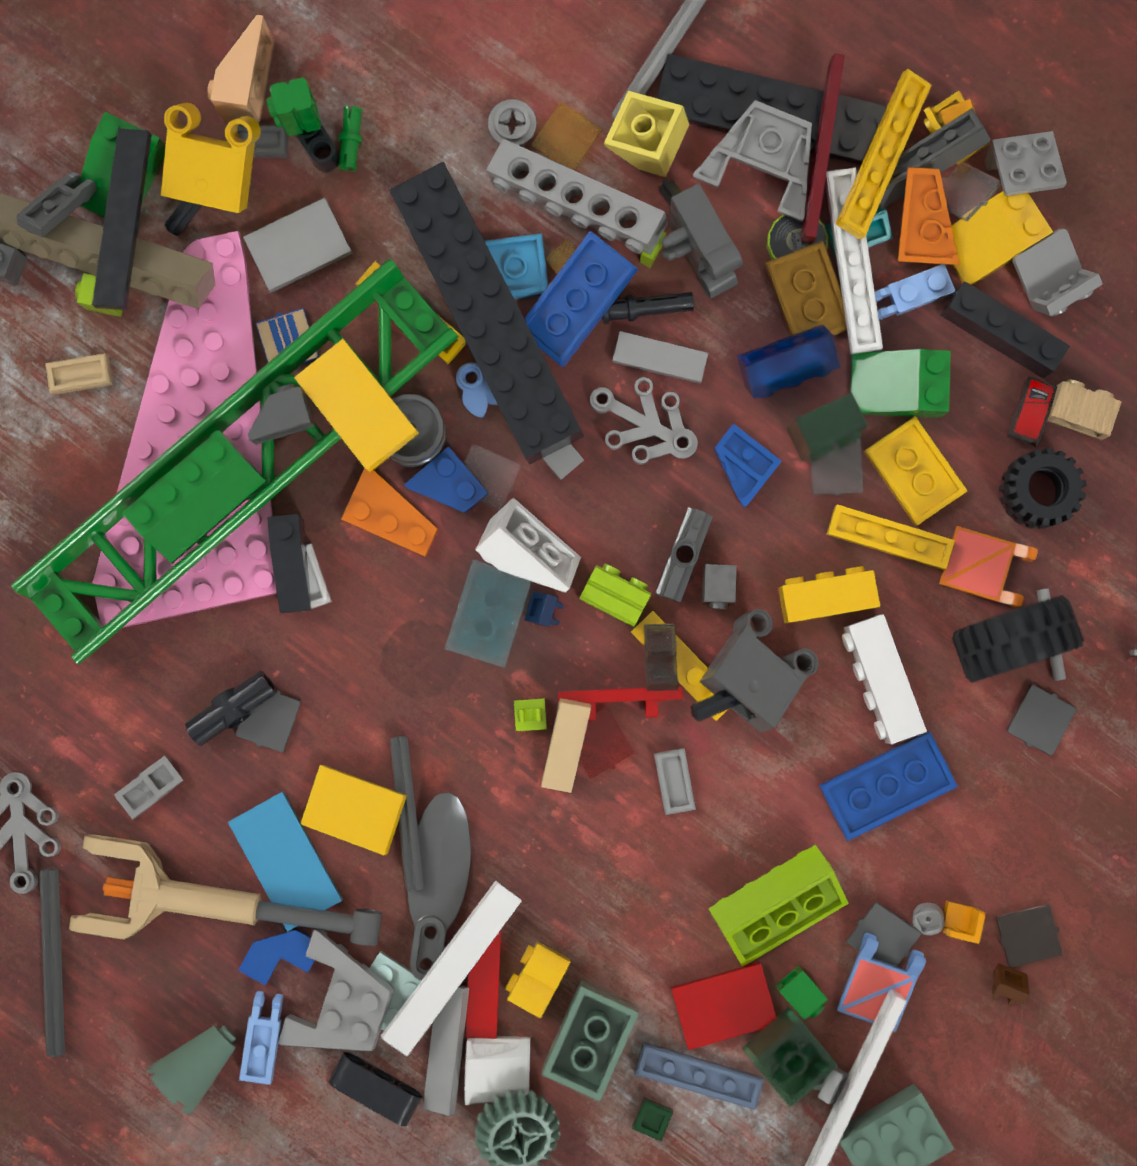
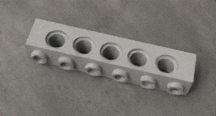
(512, 159)

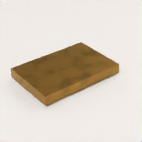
(807, 290)

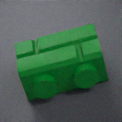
(294, 107)

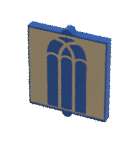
(281, 331)

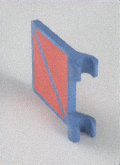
(873, 979)

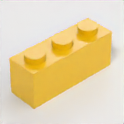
(828, 595)

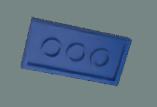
(578, 298)
(887, 786)

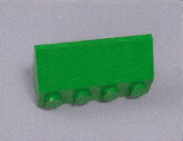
(194, 496)

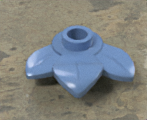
(477, 394)

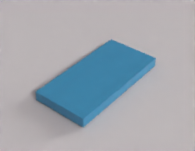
(284, 856)

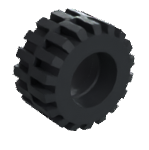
(1066, 483)

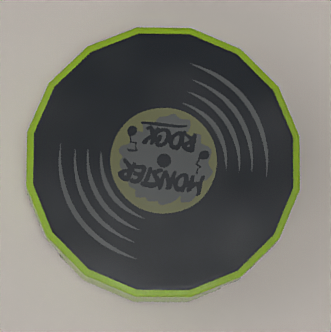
(786, 237)

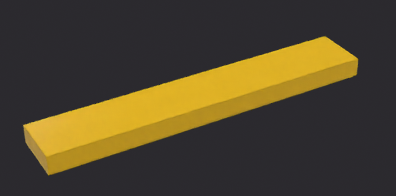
(883, 154)

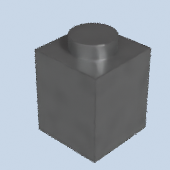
(719, 585)

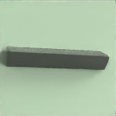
(939, 151)

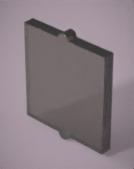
(1029, 935)

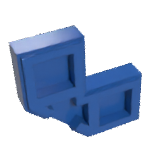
(267, 952)

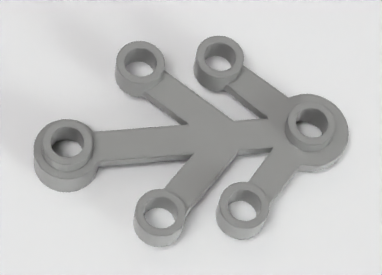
(647, 425)
(19, 826)

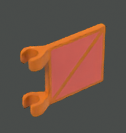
(982, 564)

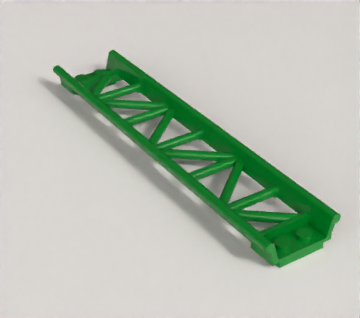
(59, 596)

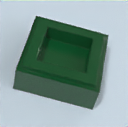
(652, 1119)

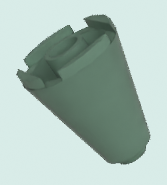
(193, 1067)

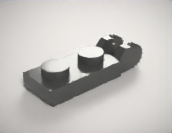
(55, 204)

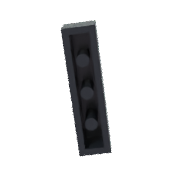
(1004, 330)

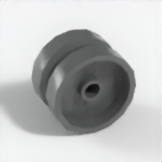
(429, 425)

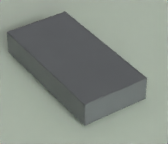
(271, 143)

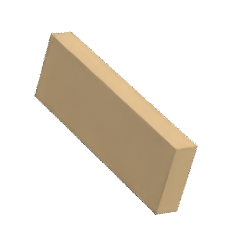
(565, 745)

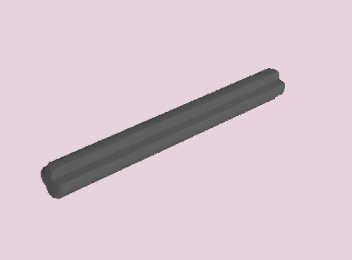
(407, 821)

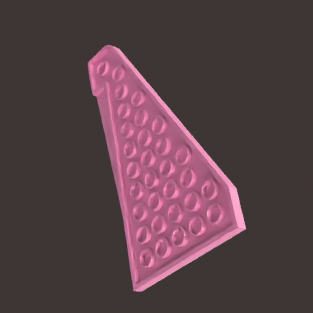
(194, 369)

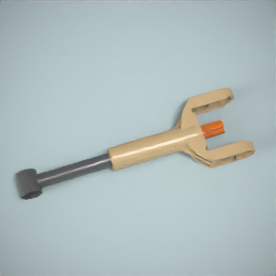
(154, 893)

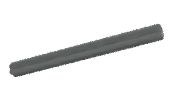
(52, 962)

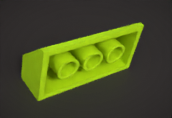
(779, 905)

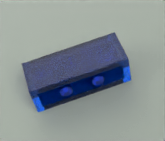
(789, 361)

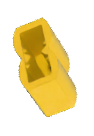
(537, 979)

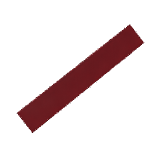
(822, 148)

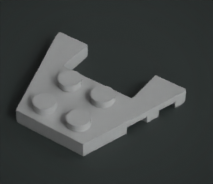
(770, 143)
(352, 1007)

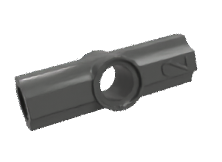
(690, 535)

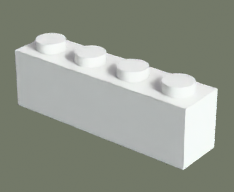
(884, 680)

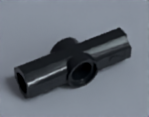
(230, 708)

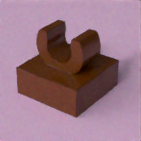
(1010, 984)

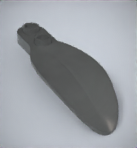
(445, 871)

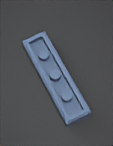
(699, 1075)

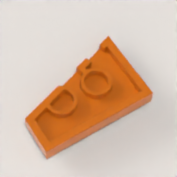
(925, 223)
(387, 514)

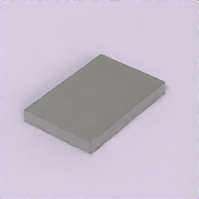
(297, 245)

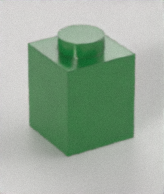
(802, 993)

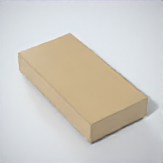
(79, 374)

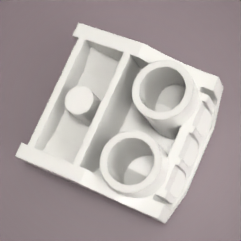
(496, 1067)

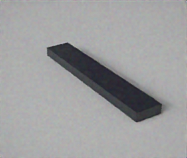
(122, 219)

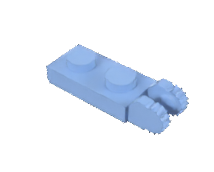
(915, 291)
(261, 1041)

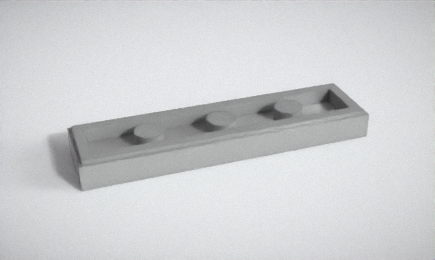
(446, 1054)

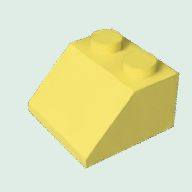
(647, 132)

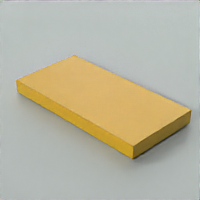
(356, 405)

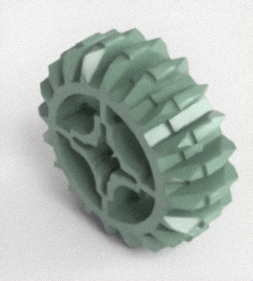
(536, 1127)

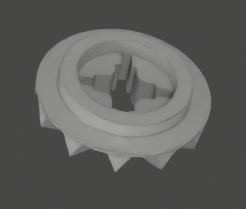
(503, 112)

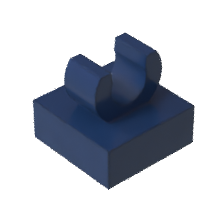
(542, 609)

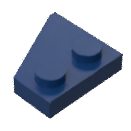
(745, 463)
(448, 482)

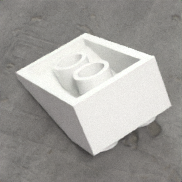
(527, 548)

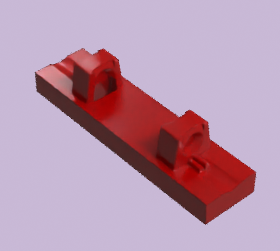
(620, 695)

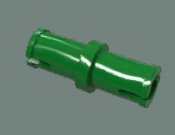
(350, 138)

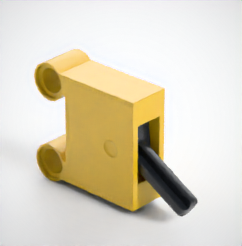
(205, 168)

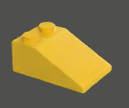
(997, 235)

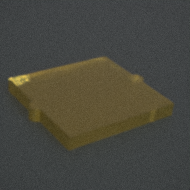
(566, 137)

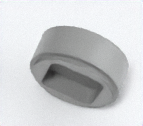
(928, 918)

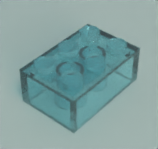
(488, 614)

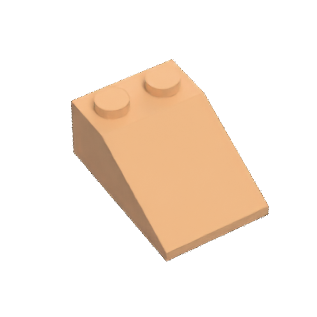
(243, 74)

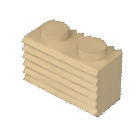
(1084, 410)

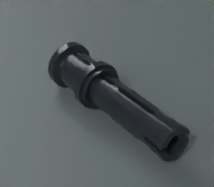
(633, 307)

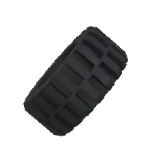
(1017, 638)

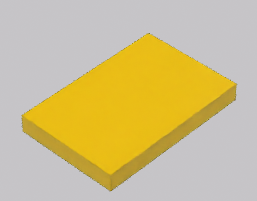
(915, 471)
(353, 809)

